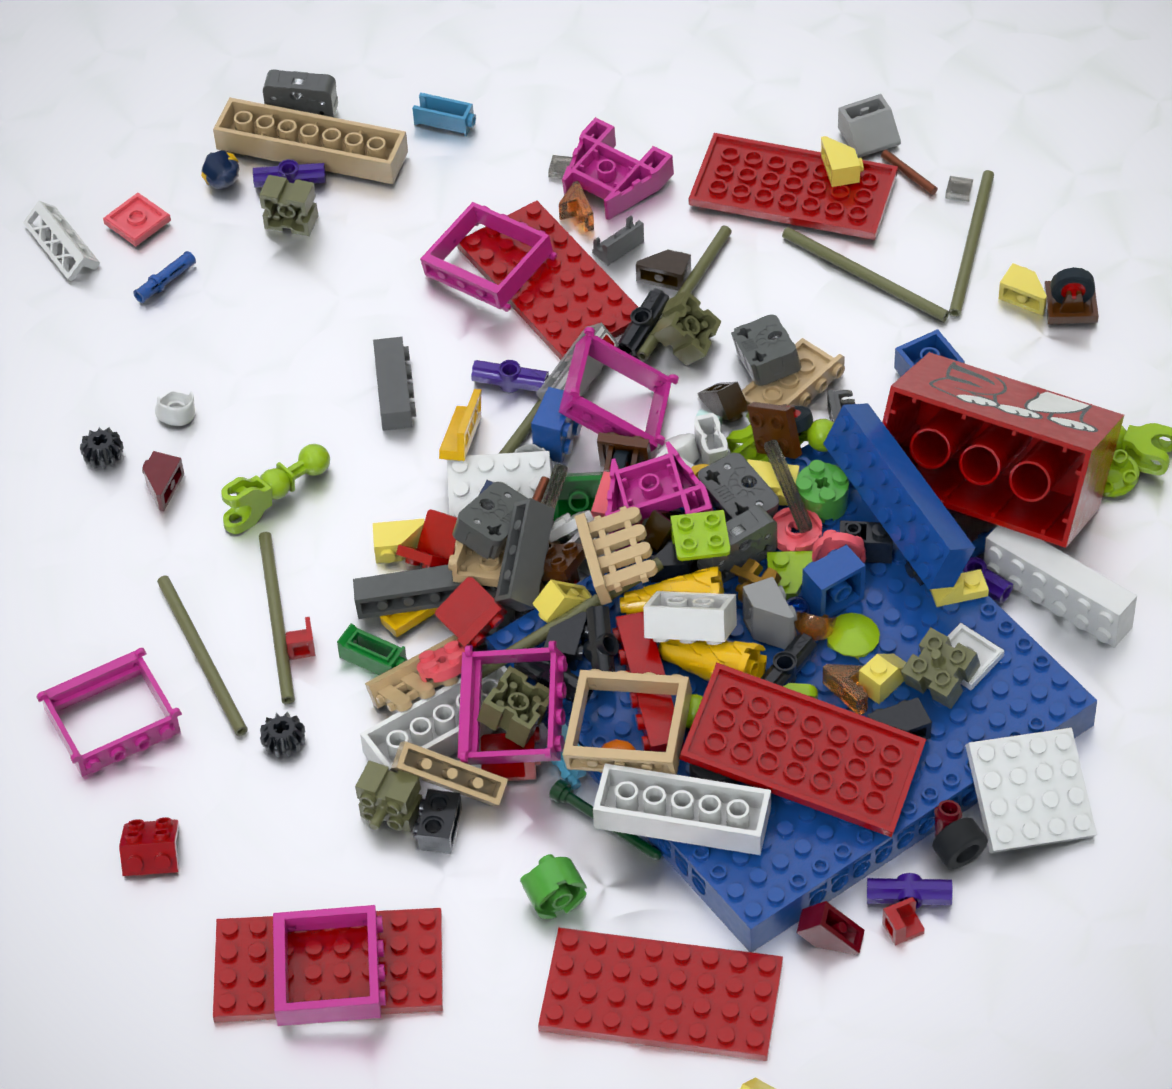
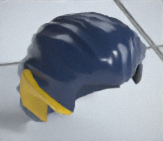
(220, 169)

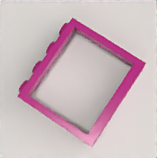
(334, 1009)

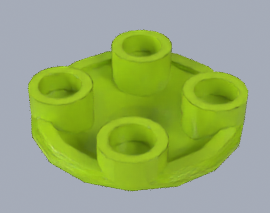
(1122, 475)
(854, 635)

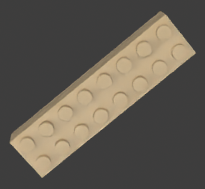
(311, 138)

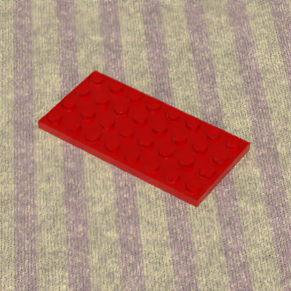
(790, 187)
(562, 292)
(803, 749)
(328, 964)
(661, 994)

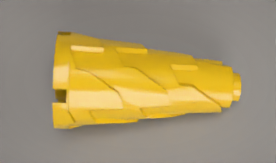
(700, 581)
(701, 657)

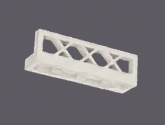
(62, 234)

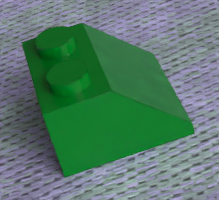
(577, 493)

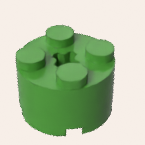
(823, 489)
(554, 886)

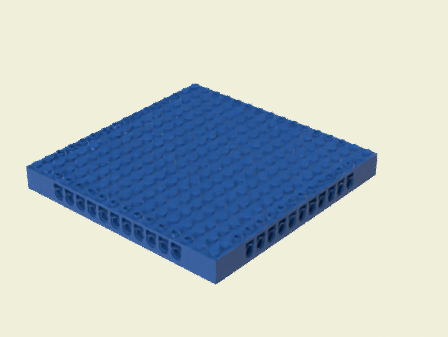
(811, 853)

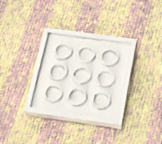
(518, 470)
(1030, 790)

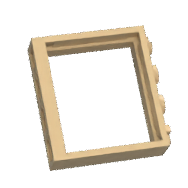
(594, 758)

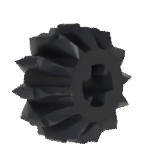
(101, 447)
(282, 734)

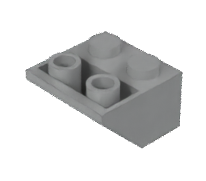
(868, 125)
(768, 613)

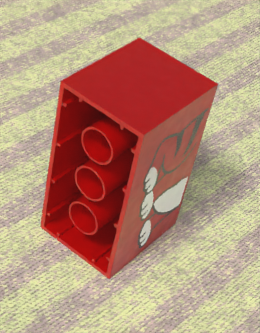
(1004, 447)

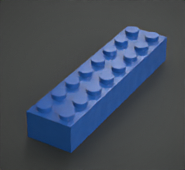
(899, 496)

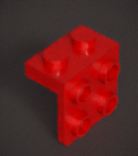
(435, 541)
(470, 613)
(510, 771)
(149, 847)

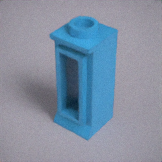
(444, 113)

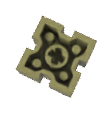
(288, 205)
(686, 328)
(940, 668)
(515, 706)
(388, 797)

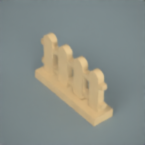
(612, 561)
(403, 684)

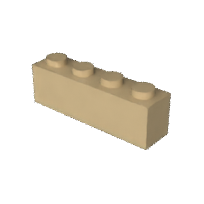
(450, 773)

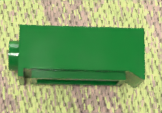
(352, 649)

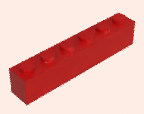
(642, 656)

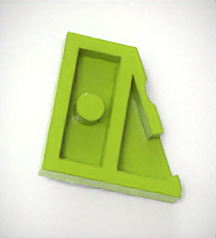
(789, 566)

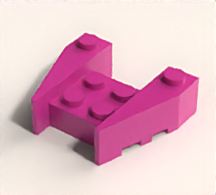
(613, 174)
(656, 485)

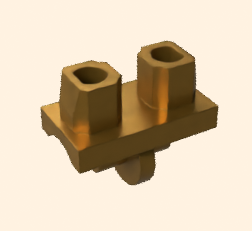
(749, 574)

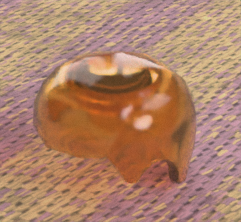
(815, 626)

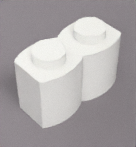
(709, 438)

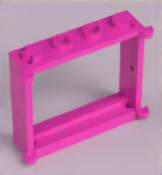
(476, 286)
(599, 419)
(95, 682)
(471, 704)

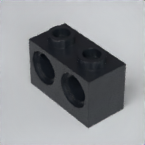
(440, 821)

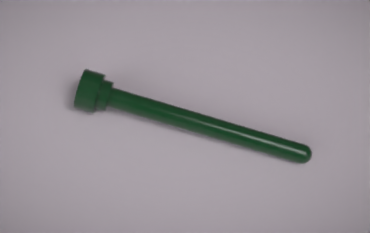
(562, 793)

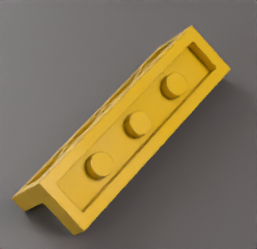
(462, 429)

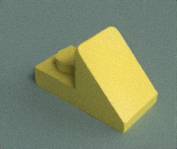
(968, 587)

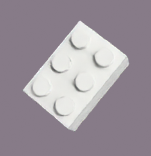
(690, 617)

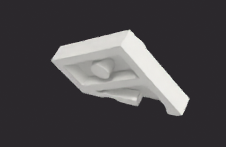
(566, 524)

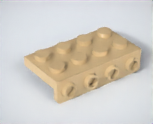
(799, 389)
(470, 564)

